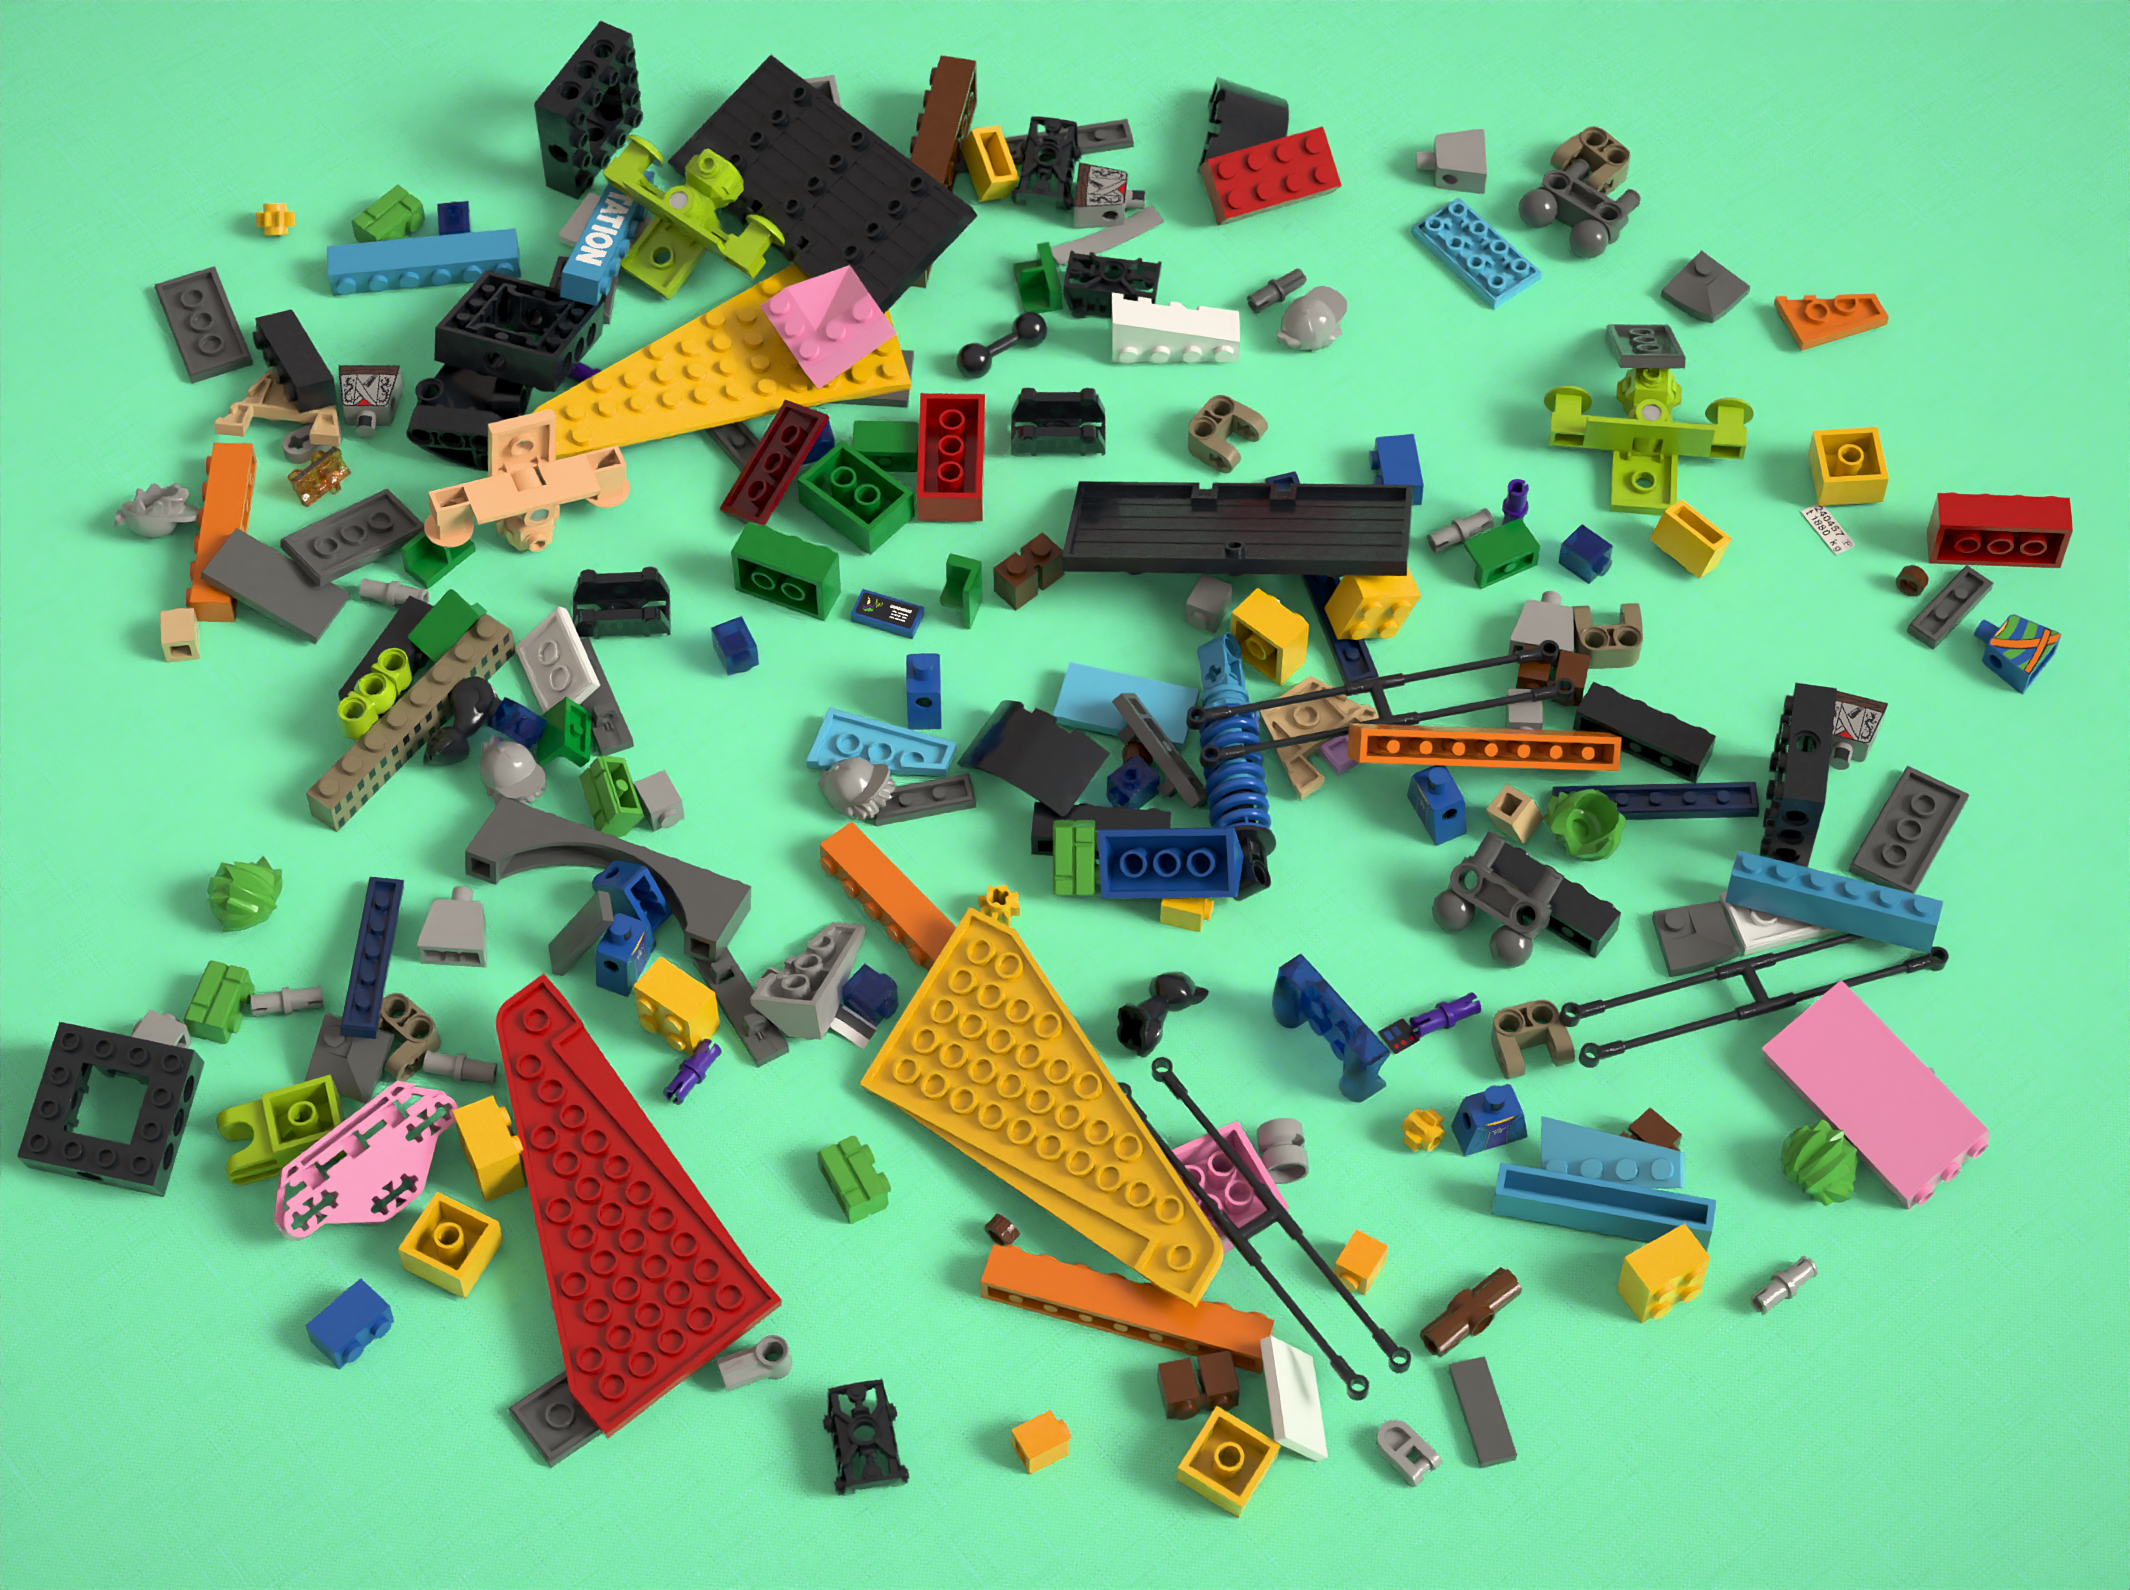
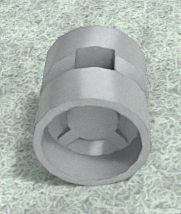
(1283, 1150)

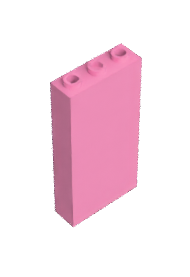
(1878, 1093)

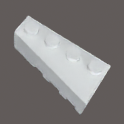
(1172, 332)

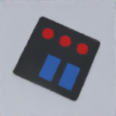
(1398, 1036)

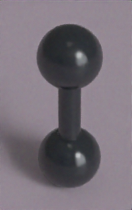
(976, 360)

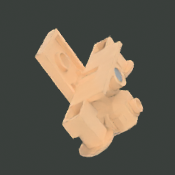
(525, 486)

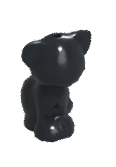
(472, 704)
(1142, 1025)

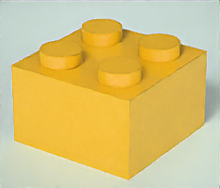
(1848, 466)
(1371, 605)
(1270, 636)
(676, 1006)
(490, 1147)
(450, 1245)
(1663, 1274)
(1227, 1462)

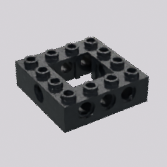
(588, 110)
(474, 341)
(1800, 776)
(149, 1159)

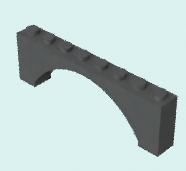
(526, 839)

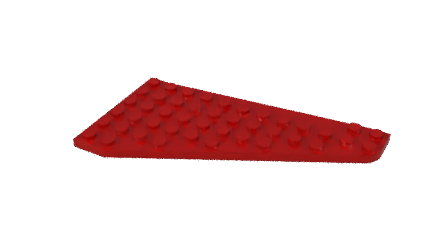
(628, 1243)

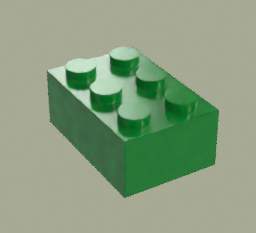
(856, 497)
(786, 571)

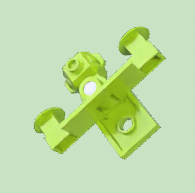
(686, 218)
(1648, 440)

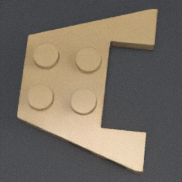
(269, 401)
(1306, 719)

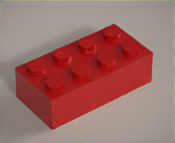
(1270, 176)
(951, 457)
(1999, 530)

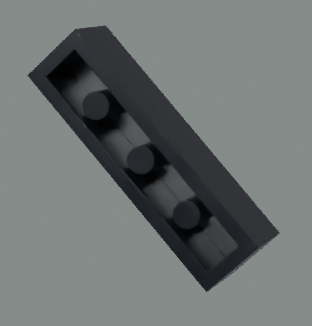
(294, 361)
(394, 636)
(1646, 732)
(1105, 818)
(1575, 912)

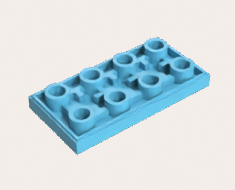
(1476, 253)
(1089, 694)

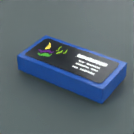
(887, 613)

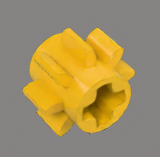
(275, 219)
(1000, 904)
(1423, 1129)

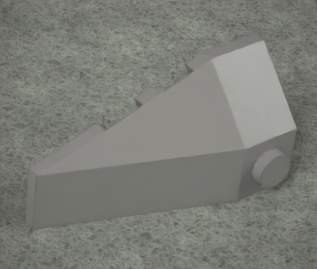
(809, 988)

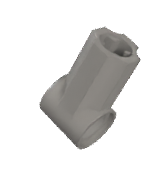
(751, 1364)

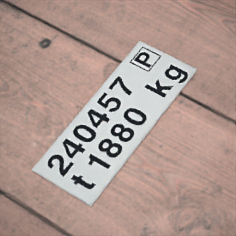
(1828, 528)

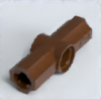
(1470, 1312)

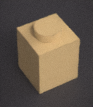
(180, 634)
(1514, 814)

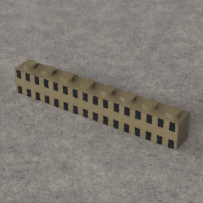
(407, 724)

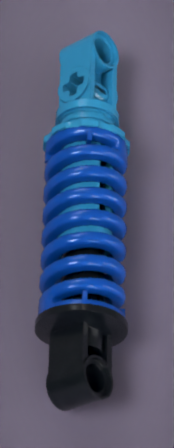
(1239, 782)

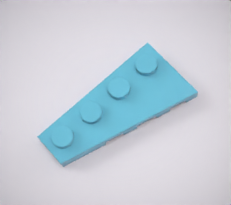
(901, 749)
(1609, 1157)

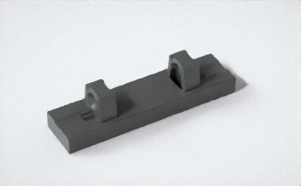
(606, 717)
(1144, 727)
(733, 996)

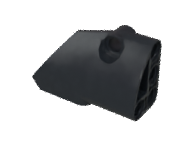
(456, 412)

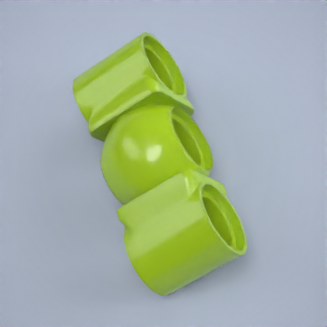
(381, 681)

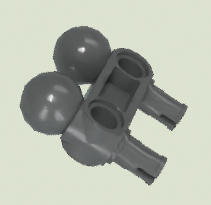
(1591, 214)
(1455, 906)

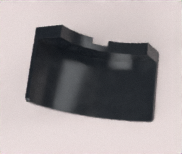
(1242, 119)
(1035, 755)

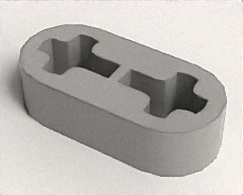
(302, 438)

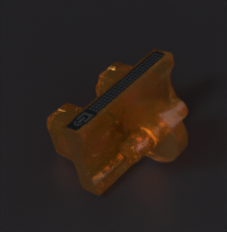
(321, 476)

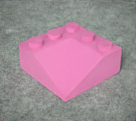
(828, 323)
(1223, 1180)

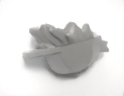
(1313, 319)
(156, 511)
(510, 771)
(857, 787)

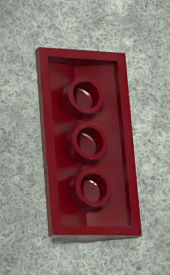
(774, 463)

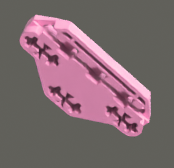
(364, 1172)

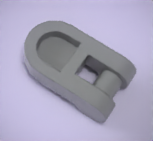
(1397, 1441)

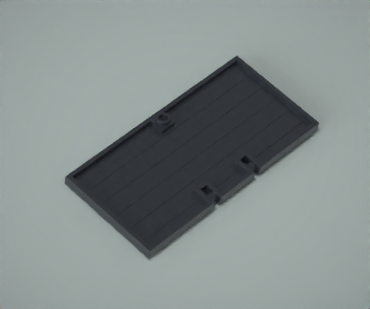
(828, 184)
(1239, 529)

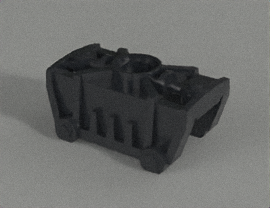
(1063, 167)
(1104, 277)
(1058, 422)
(621, 604)
(847, 1446)

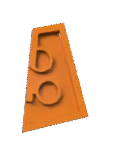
(1827, 320)

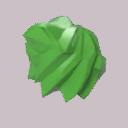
(1586, 824)
(244, 894)
(1820, 1162)

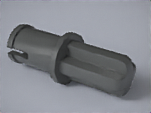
(1276, 290)

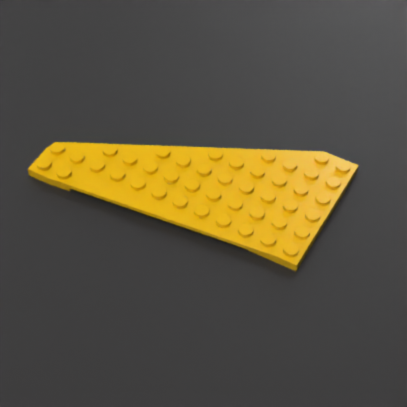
(710, 375)
(1019, 1089)

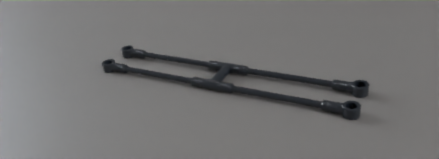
(1376, 688)
(1747, 969)
(1275, 1213)

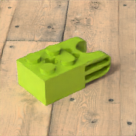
(280, 1128)

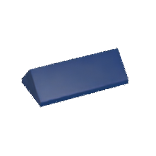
(1169, 862)

